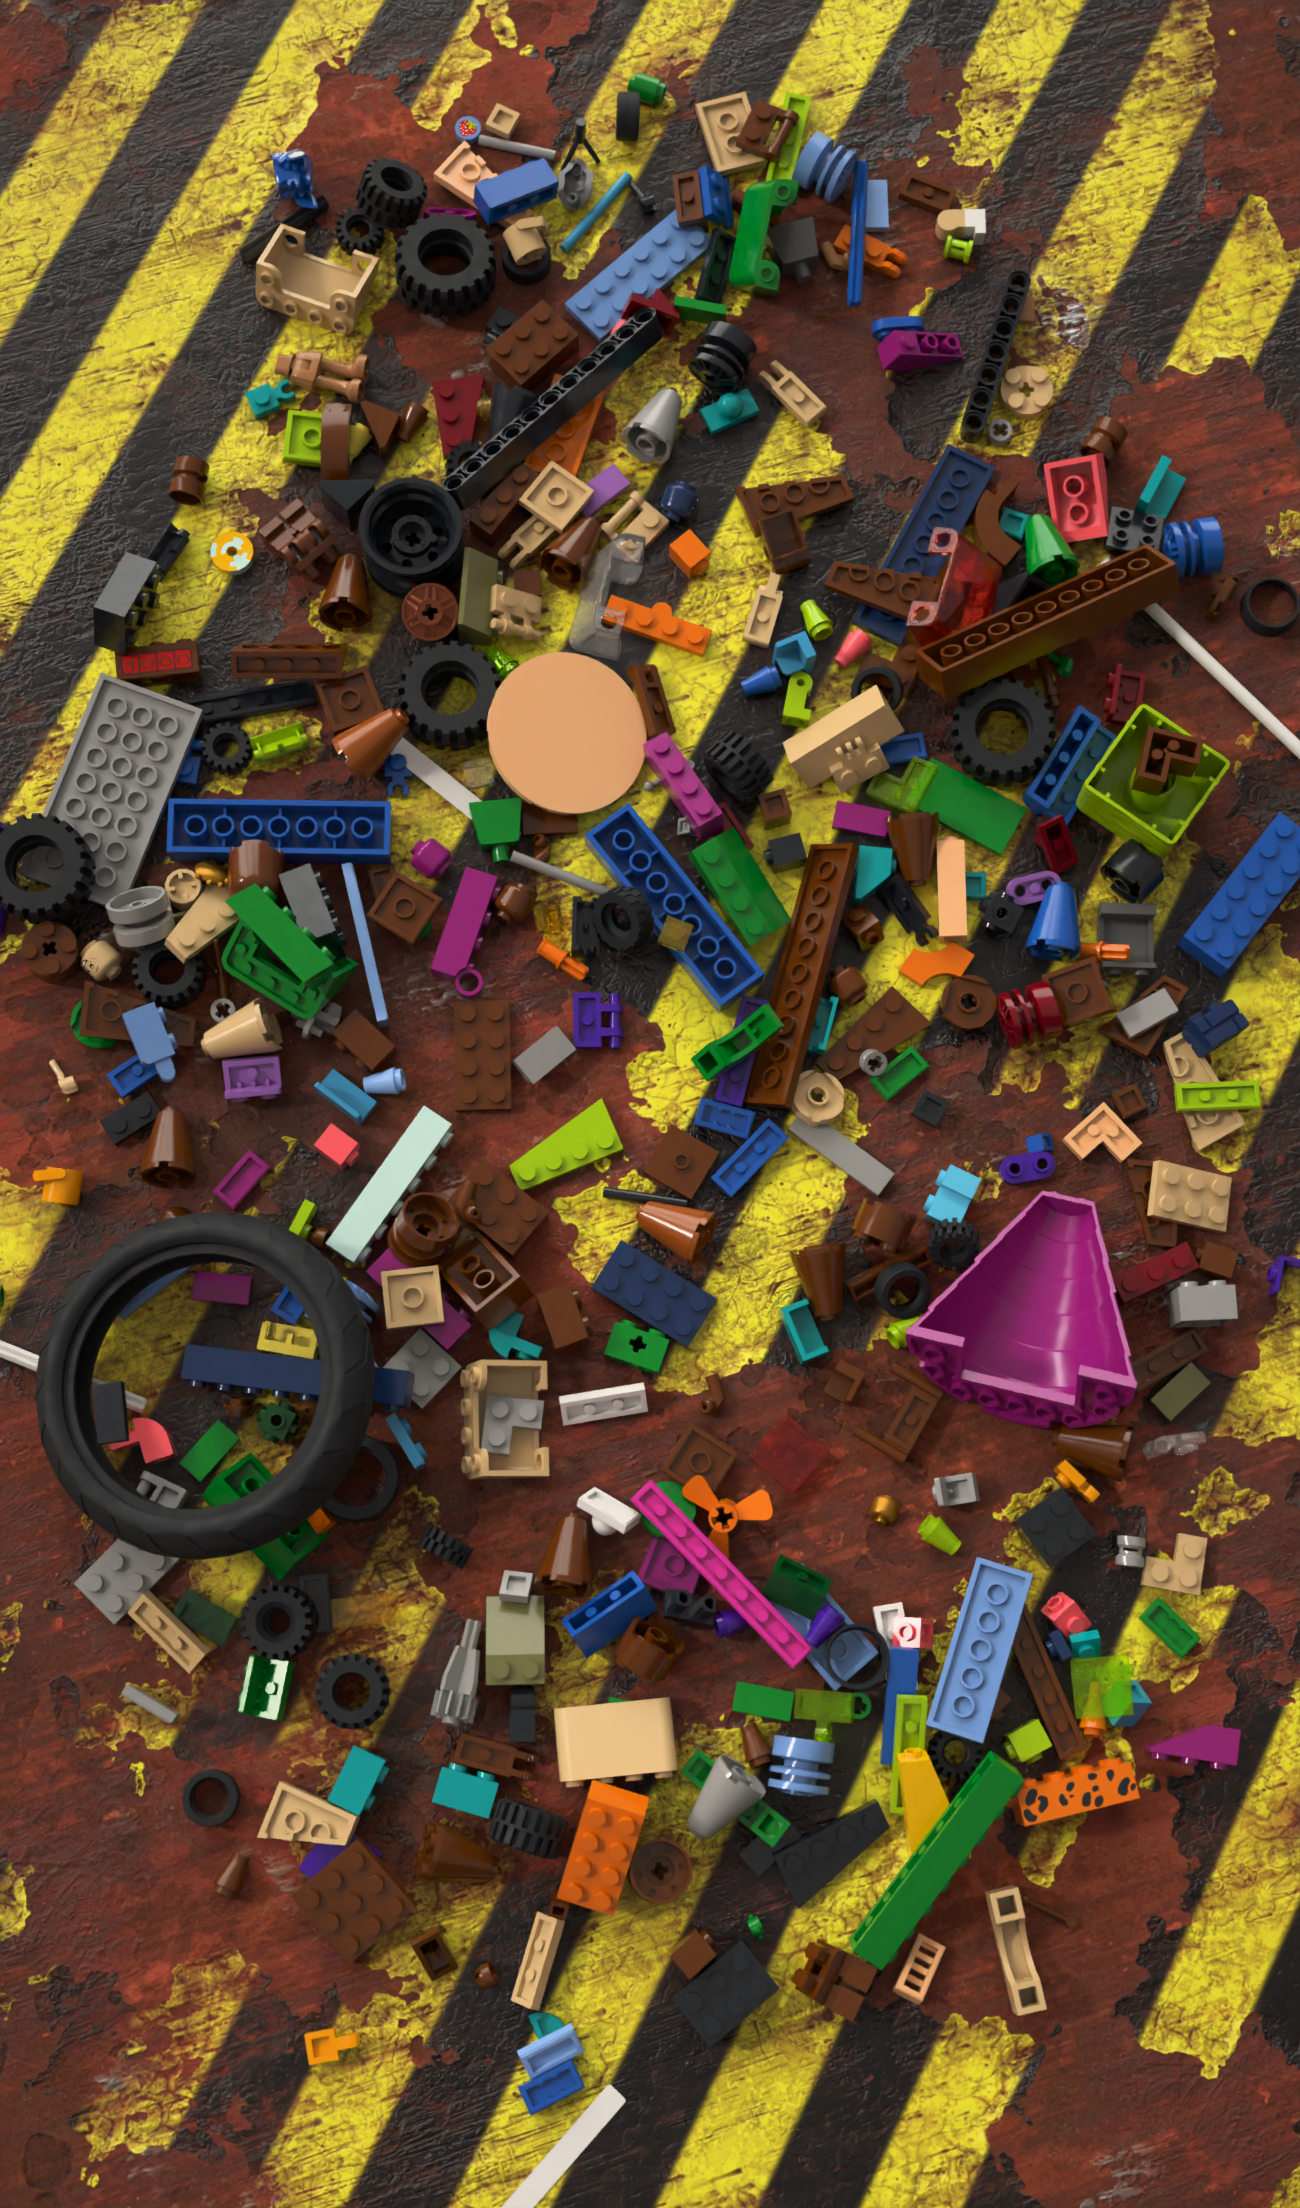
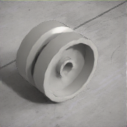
(140, 916)

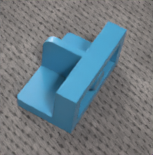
(794, 654)

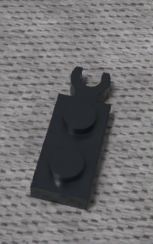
(907, 908)

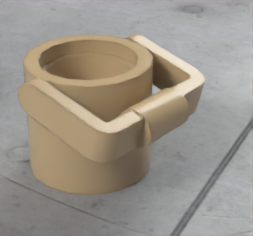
(526, 239)
(183, 891)

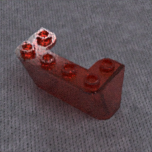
(965, 592)

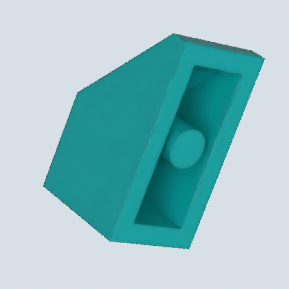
(872, 870)

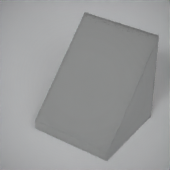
(684, 828)

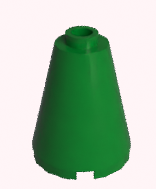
(1048, 552)

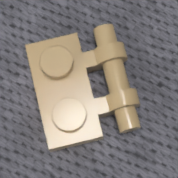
(515, 605)

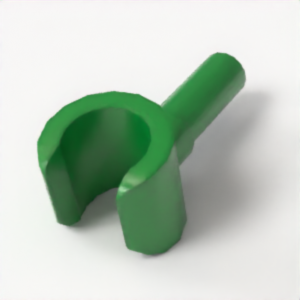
(1065, 664)

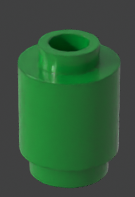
(650, 88)

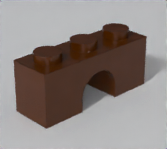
(493, 515)

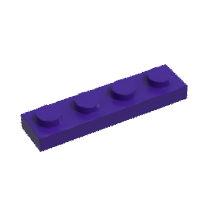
(734, 1081)

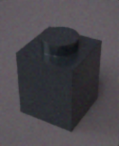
(785, 853)

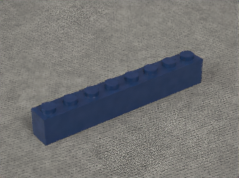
(282, 1376)

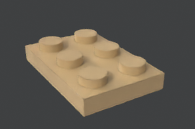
(721, 125)
(1189, 1196)

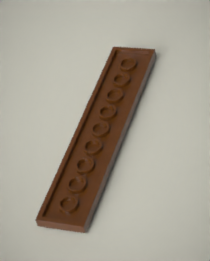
(802, 973)

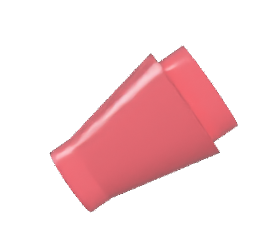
(854, 647)

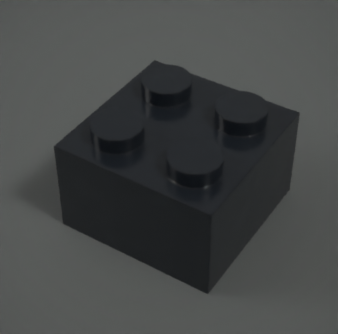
(1053, 1528)

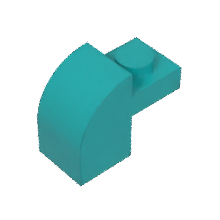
(505, 1339)

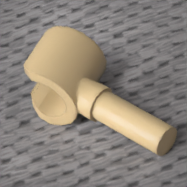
(67, 1084)

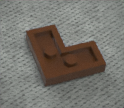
(903, 664)

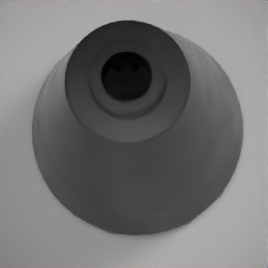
(507, 405)

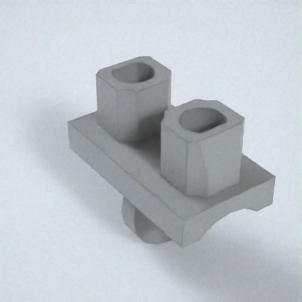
(322, 1022)

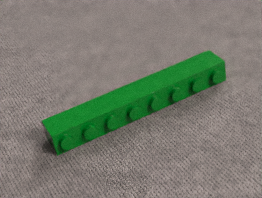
(936, 1860)

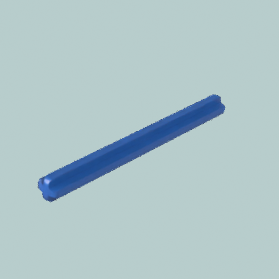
(857, 237)

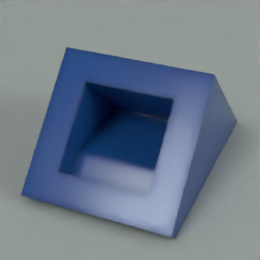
(1039, 1142)

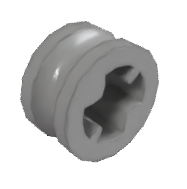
(999, 424)
(218, 1003)
(871, 1054)

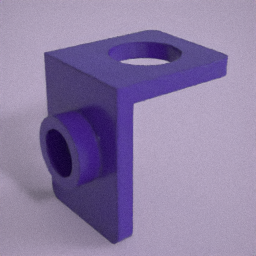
(1275, 1272)

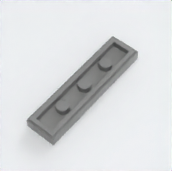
(843, 1155)

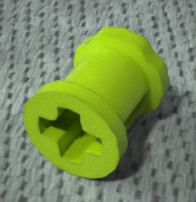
(960, 245)

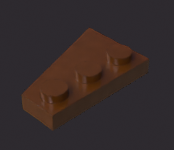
(1145, 1042)

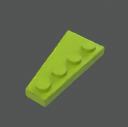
(572, 1147)

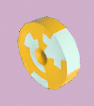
(232, 542)

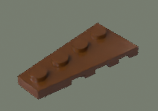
(884, 588)
(881, 1028)

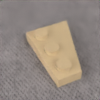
(306, 1818)

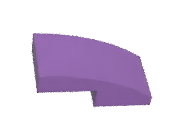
(606, 487)

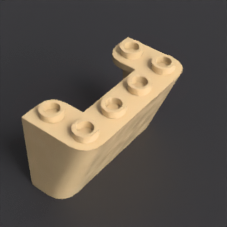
(312, 286)
(504, 1379)
(615, 1741)

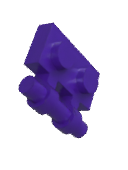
(587, 1020)

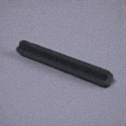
(294, 220)

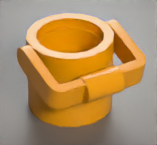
(60, 1185)

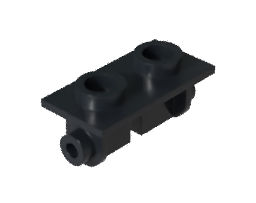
(168, 549)

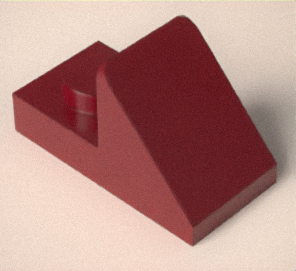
(665, 311)
(1056, 843)

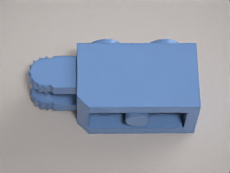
(151, 1039)

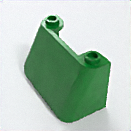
(748, 269)
(248, 961)

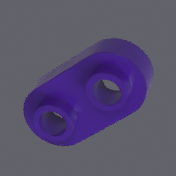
(1027, 1168)

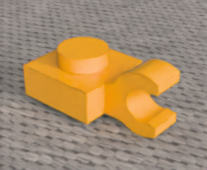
(325, 2044)

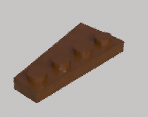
(807, 498)
(103, 1016)

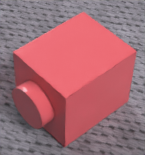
(338, 1147)

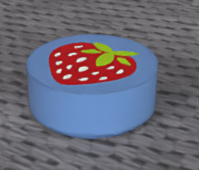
(468, 129)

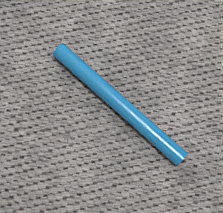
(596, 212)

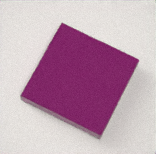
(667, 1568)

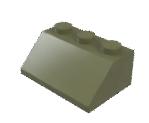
(474, 617)

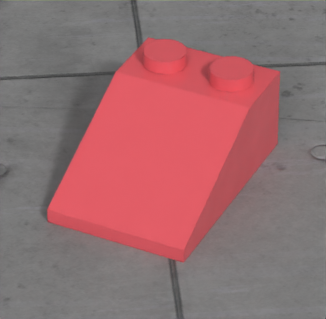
(1078, 497)

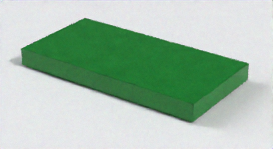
(972, 809)

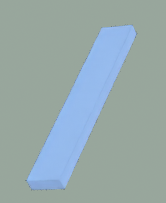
(365, 945)

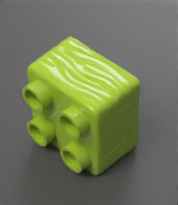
(1140, 816)

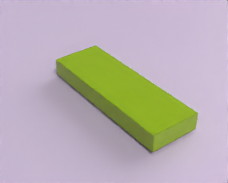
(1217, 1096)

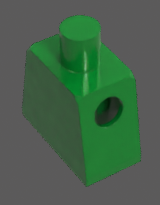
(497, 826)

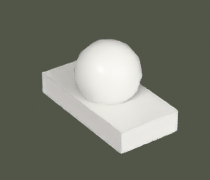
(608, 1512)

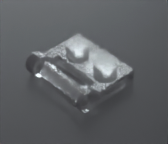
(1180, 1443)

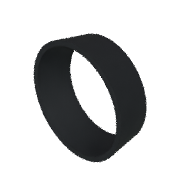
(1258, 626)
(884, 1650)

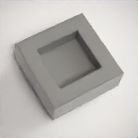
(516, 1586)

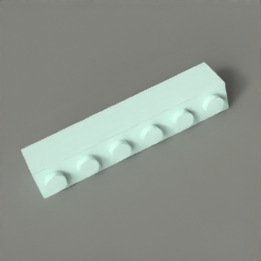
(390, 1186)

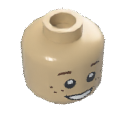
(101, 960)

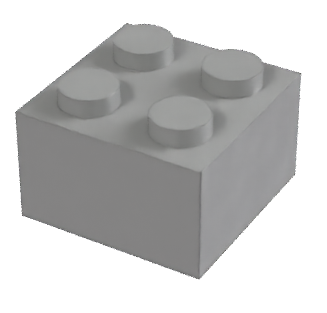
(1202, 1305)

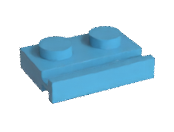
(401, 1431)

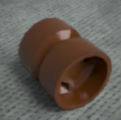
(1105, 438)
(189, 482)

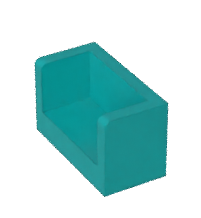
(803, 1332)

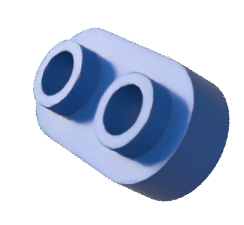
(883, 327)

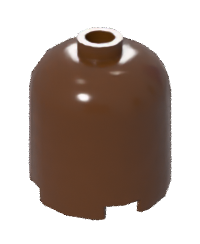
(254, 864)

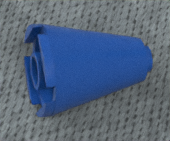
(1056, 925)

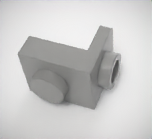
(956, 1490)

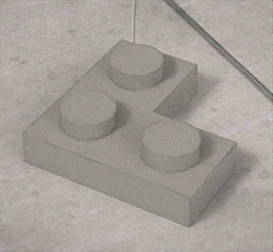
(503, 1415)

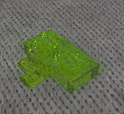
(824, 1708)

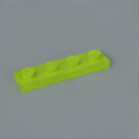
(790, 151)
(908, 1733)

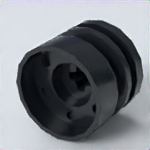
(722, 356)

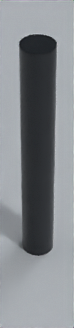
(641, 1197)

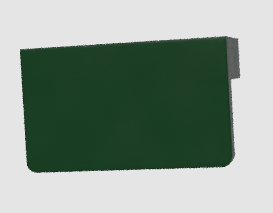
(796, 1587)

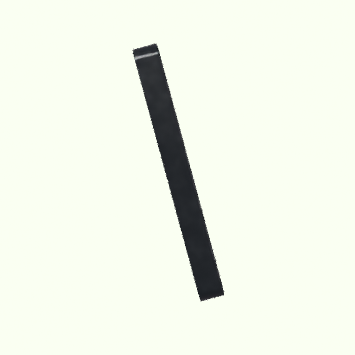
(554, 408)

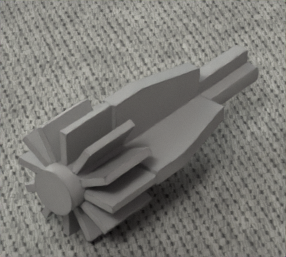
(457, 1693)

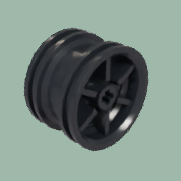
(399, 502)

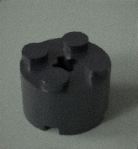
(1133, 872)

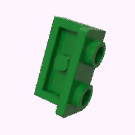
(265, 1687)

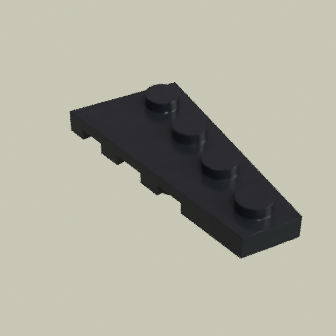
(824, 1853)

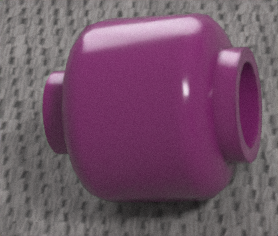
(430, 858)

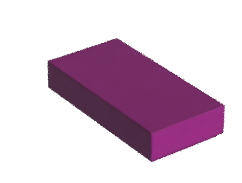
(860, 820)
(241, 1180)
(221, 1288)

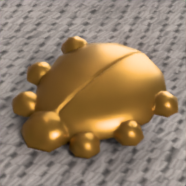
(212, 873)

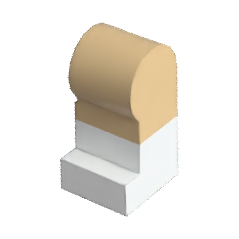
(962, 224)

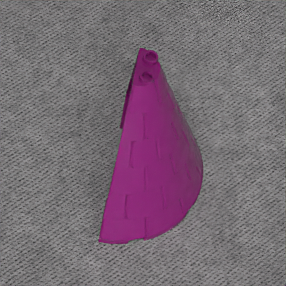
(1033, 1323)

